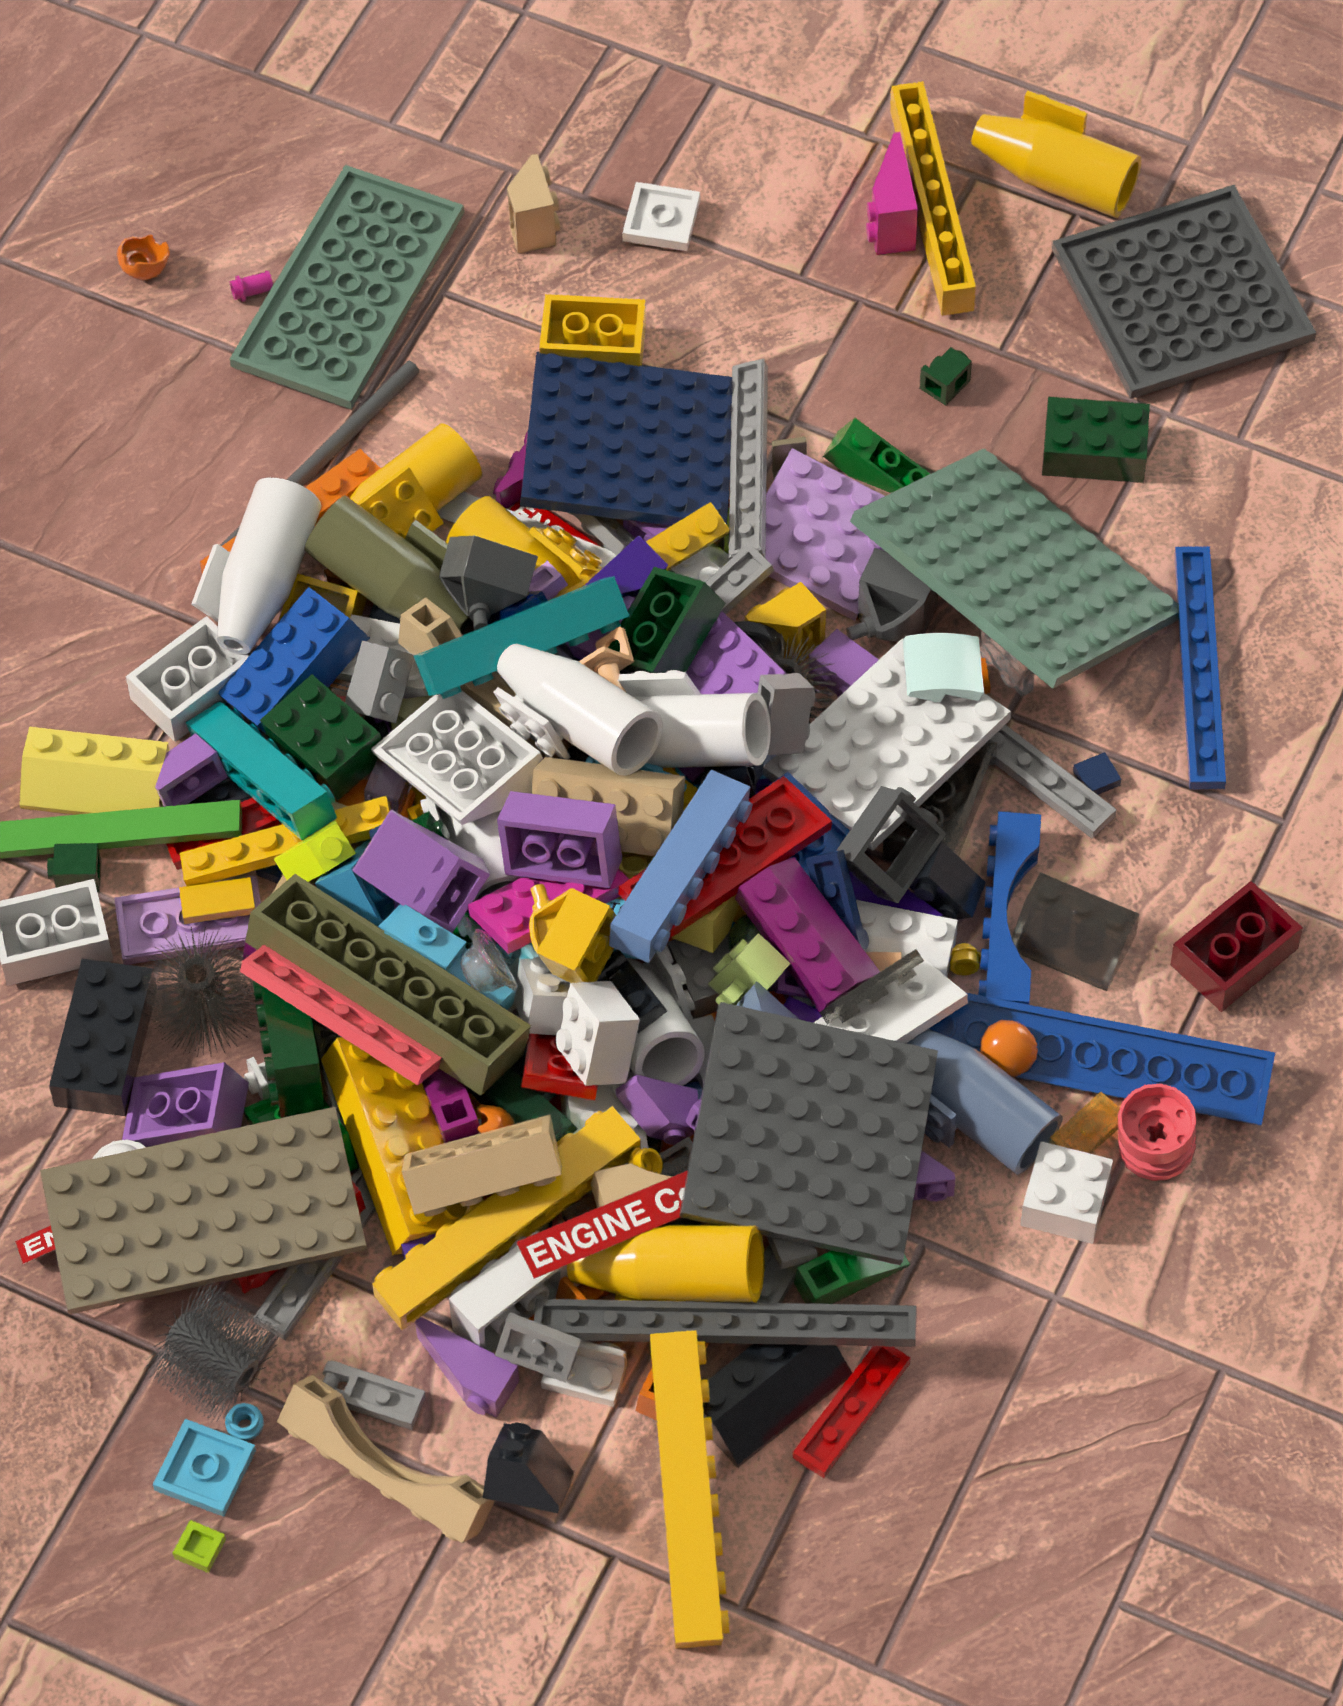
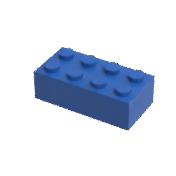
(305, 642)

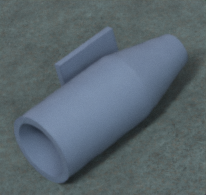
(984, 1104)

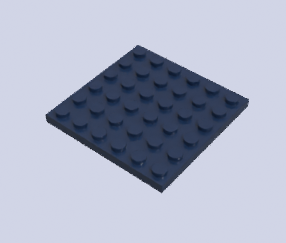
(626, 440)

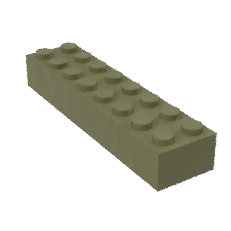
(391, 981)

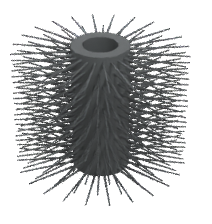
(212, 1352)

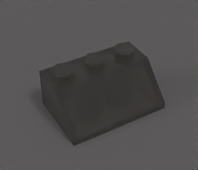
(1074, 931)

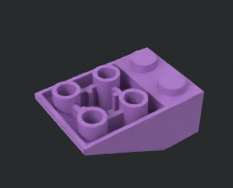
(422, 870)

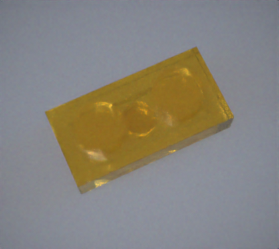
(1089, 1126)

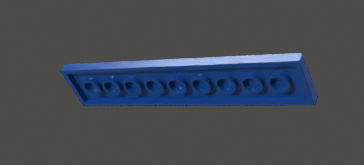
(1122, 1057)

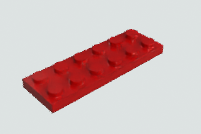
(776, 829)

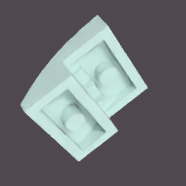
(943, 666)

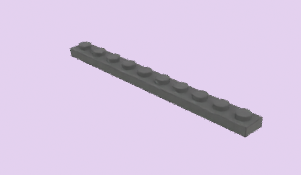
(732, 1321)

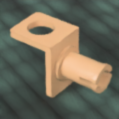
(608, 661)

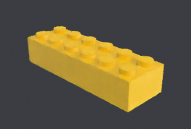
(385, 1122)

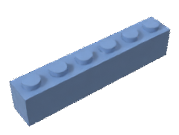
(680, 866)

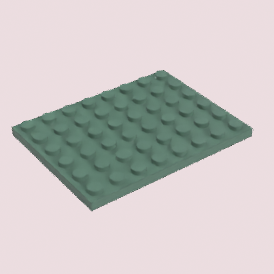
(1017, 567)

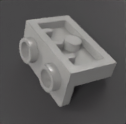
(538, 1347)

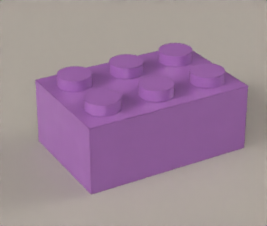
(559, 839)

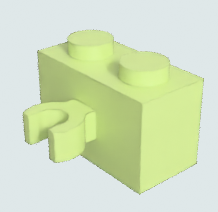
(744, 967)

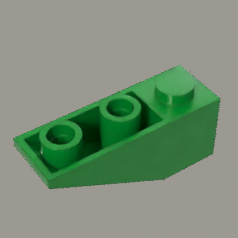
(871, 458)
(840, 1275)

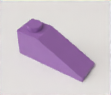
(474, 1372)

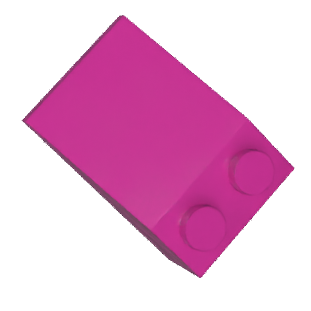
(893, 204)

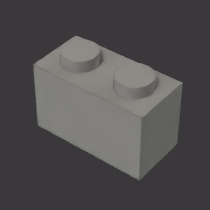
(379, 681)
(789, 707)

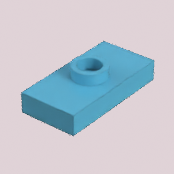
(425, 937)

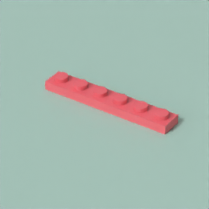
(341, 1014)

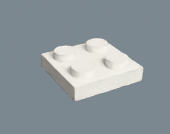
(661, 216)

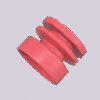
(1156, 1132)

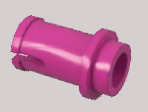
(250, 285)

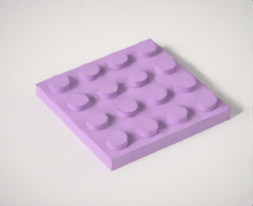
(812, 531)

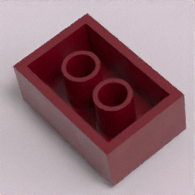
(1236, 946)

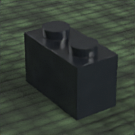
(948, 884)

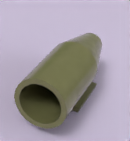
(380, 562)

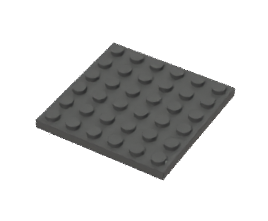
(1183, 291)
(809, 1133)

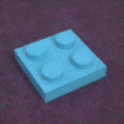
(204, 1467)

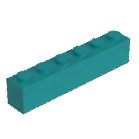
(540, 627)
(264, 771)

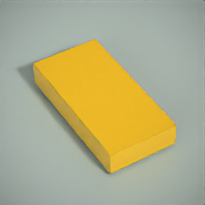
(217, 900)

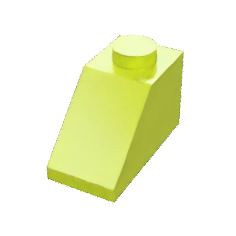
(316, 853)

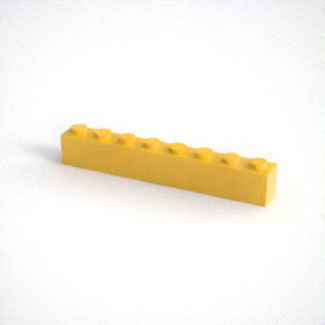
(934, 200)
(495, 1224)
(686, 1489)

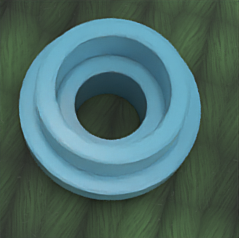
(242, 1412)

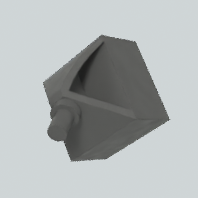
(485, 576)
(892, 601)

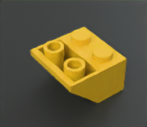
(793, 612)

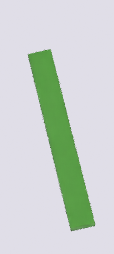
(122, 828)

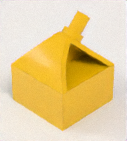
(571, 934)

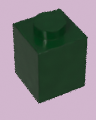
(75, 864)

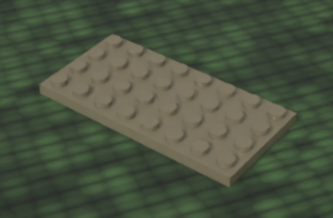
(202, 1210)

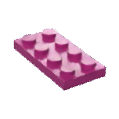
(508, 910)

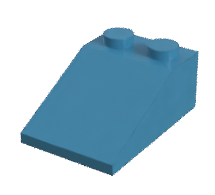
(356, 892)

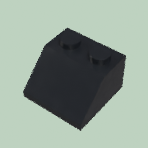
(526, 1470)

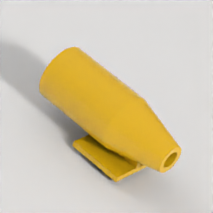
(1055, 155)
(420, 481)
(495, 523)
(679, 1265)

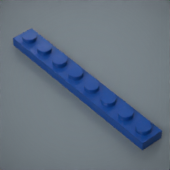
(1199, 668)

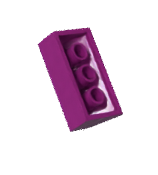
(805, 932)

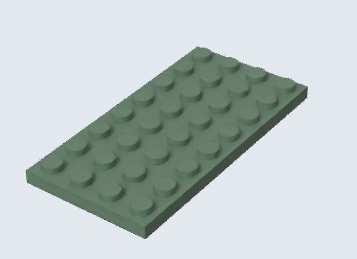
(347, 286)

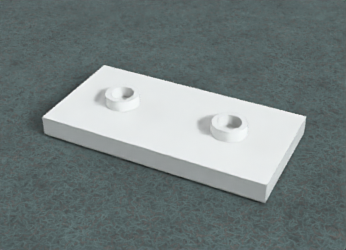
(908, 1007)

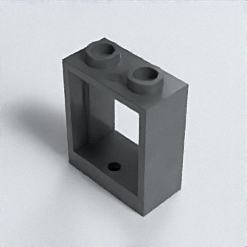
(912, 857)

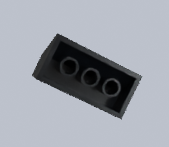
(768, 1392)

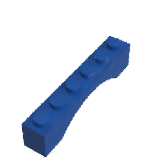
(1015, 855)

